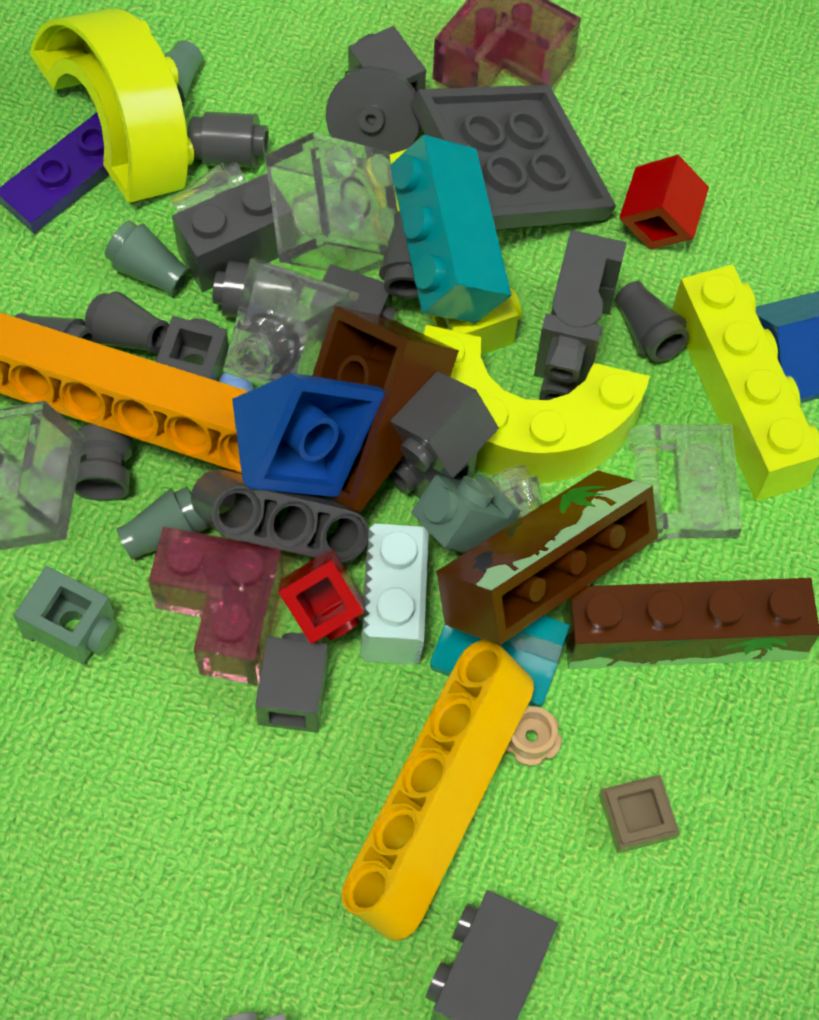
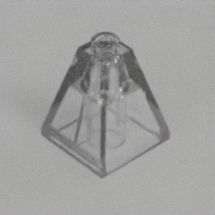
(281, 323)

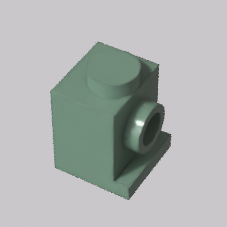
(464, 511)
(56, 601)

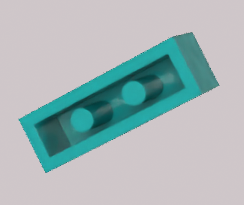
(449, 230)

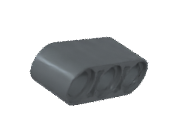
(254, 514)

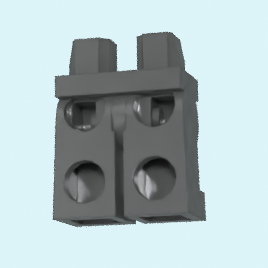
(581, 296)

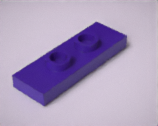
(57, 177)

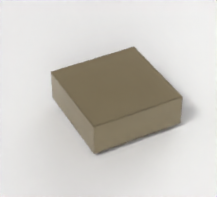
(638, 814)

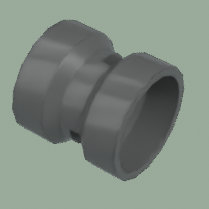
(102, 464)

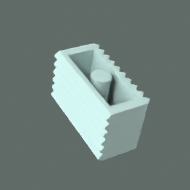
(395, 594)

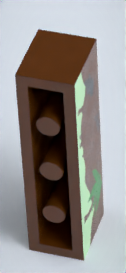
(547, 556)
(691, 623)

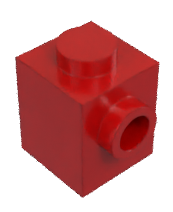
(664, 202)
(322, 597)

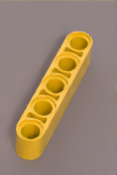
(438, 791)

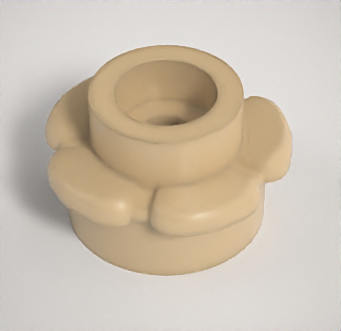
(547, 742)

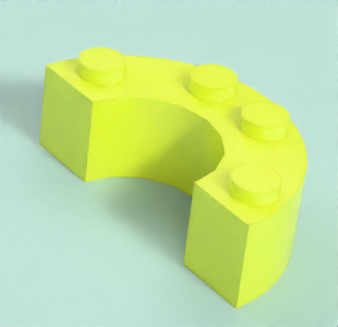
(131, 91)
(555, 435)

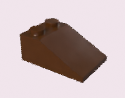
(384, 355)

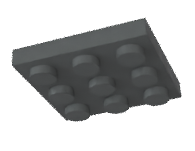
(525, 149)

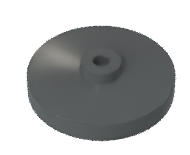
(373, 110)

